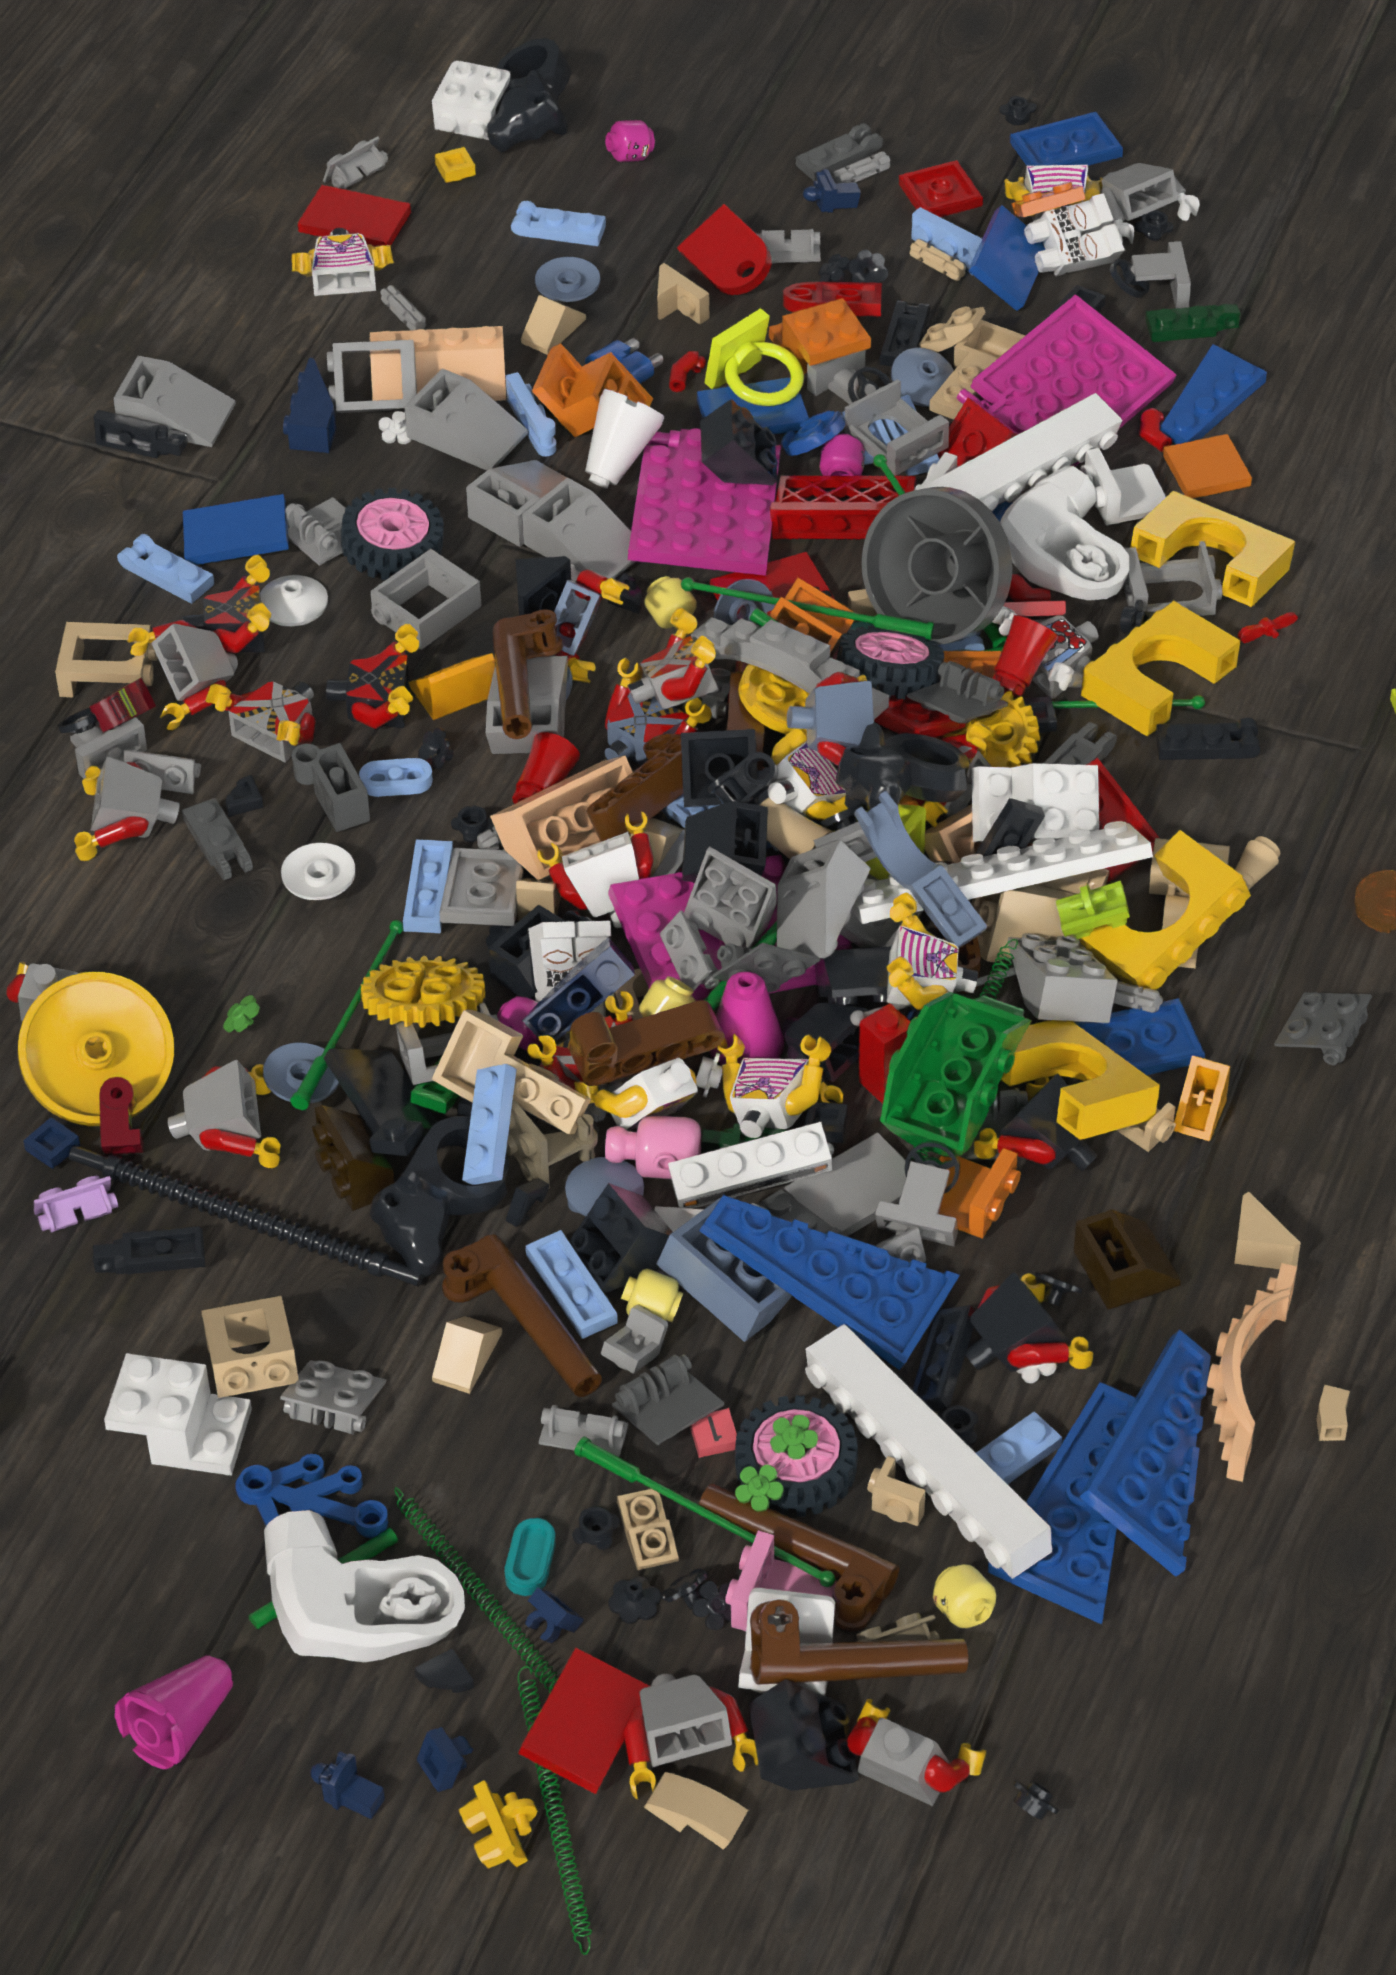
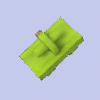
(1093, 909)

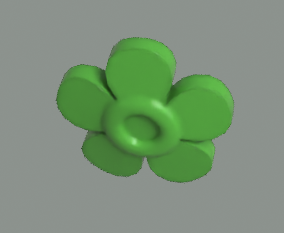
(241, 1014)
(793, 1437)
(759, 1487)

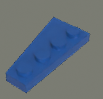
(1211, 394)

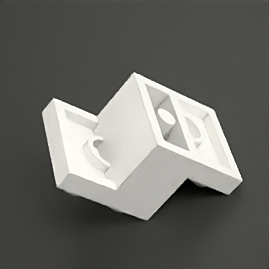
(1063, 791)
(178, 1414)

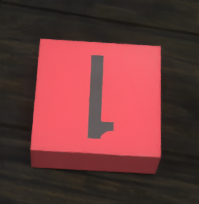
(714, 1433)

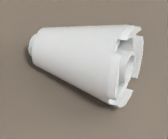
(619, 437)

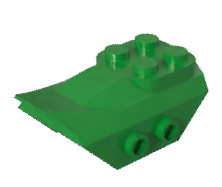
(951, 1070)

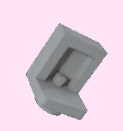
(637, 1341)

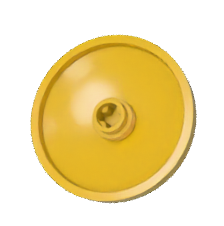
(90, 1032)

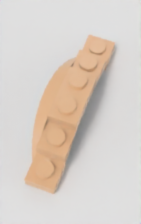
(1225, 1379)

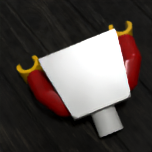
(589, 872)

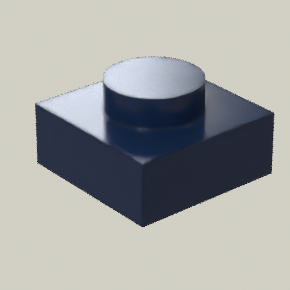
(51, 1143)

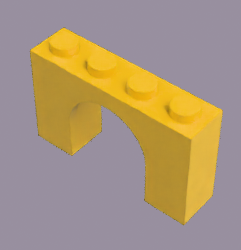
(1183, 522)
(1168, 635)
(1152, 956)
(1112, 1089)

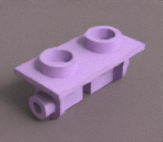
(60, 1205)

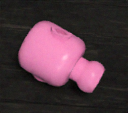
(654, 1144)

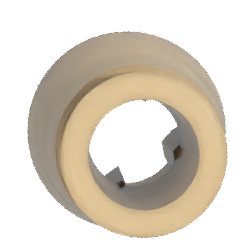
(1257, 860)

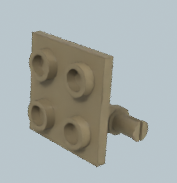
(539, 1151)

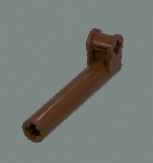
(514, 643)
(491, 1266)
(862, 1575)
(781, 1656)

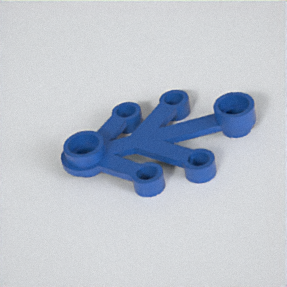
(311, 1495)

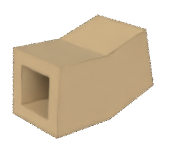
(1332, 1414)

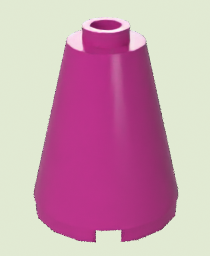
(751, 1016)
(173, 1710)

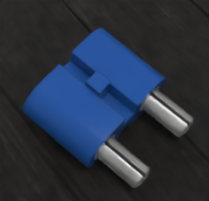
(636, 363)

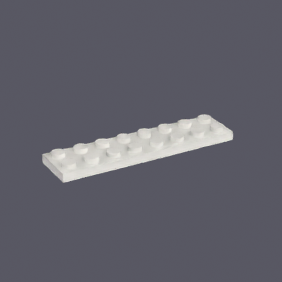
(1018, 868)

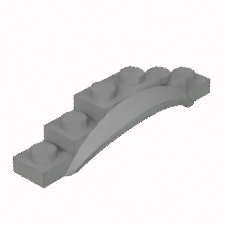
(781, 652)

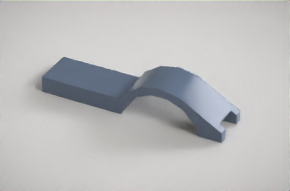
(918, 874)

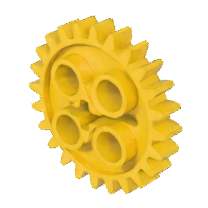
(1013, 733)
(422, 991)

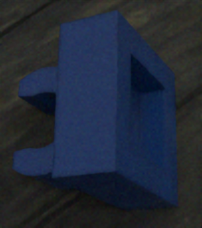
(555, 1612)
(443, 1758)

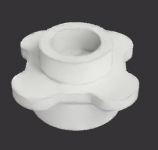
(709, 1074)

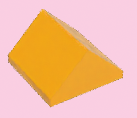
(455, 686)

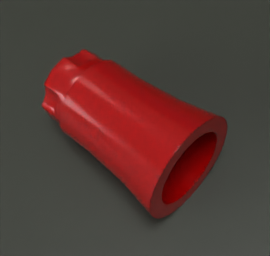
(1022, 654)
(547, 764)

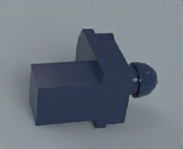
(831, 194)
(345, 1788)

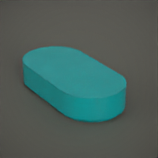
(530, 1556)

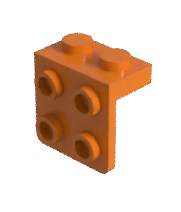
(980, 1192)

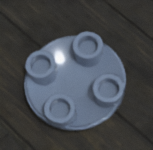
(591, 1178)

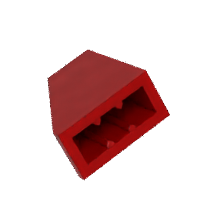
(879, 1039)

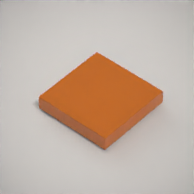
(1207, 466)

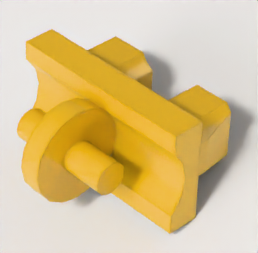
(490, 1811)

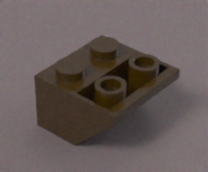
(349, 1157)
(1122, 1258)

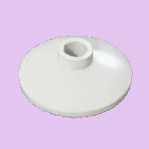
(294, 600)
(318, 871)

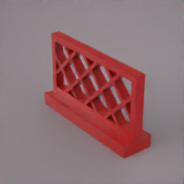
(827, 515)

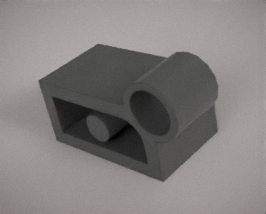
(334, 783)

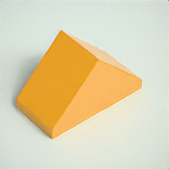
(1202, 1098)

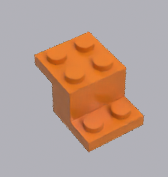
(821, 333)
(575, 390)
(817, 625)

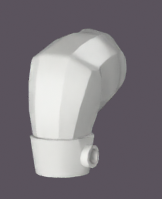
(1058, 546)
(359, 1606)

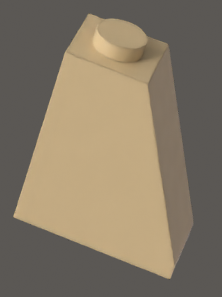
(1015, 913)

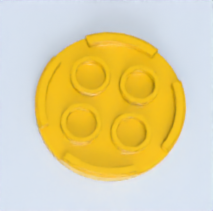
(769, 697)

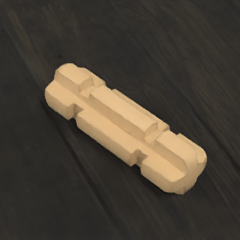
(937, 260)

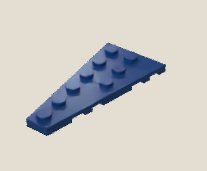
(836, 1276)
(1153, 1458)
(1081, 1538)

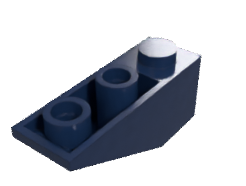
(312, 414)
(580, 991)

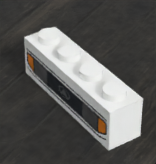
(751, 1166)

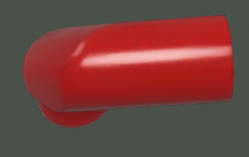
(679, 370)
(1150, 429)
(1022, 592)

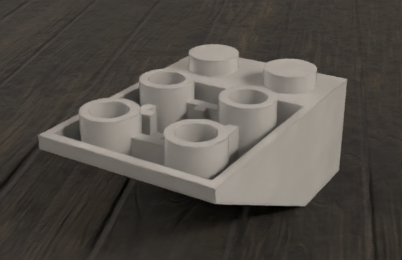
(173, 398)
(462, 421)
(505, 493)
(578, 526)
(547, 703)
(818, 898)
(731, 900)
(1062, 979)

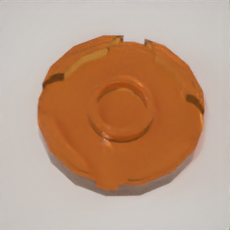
(1377, 900)

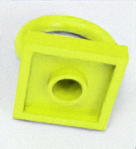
(739, 350)

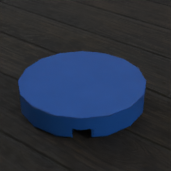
(813, 433)

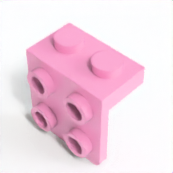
(764, 1571)

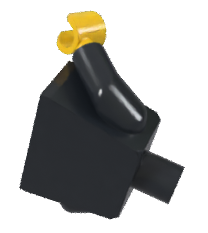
(834, 1025)

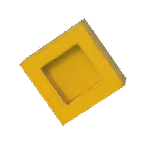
(455, 164)

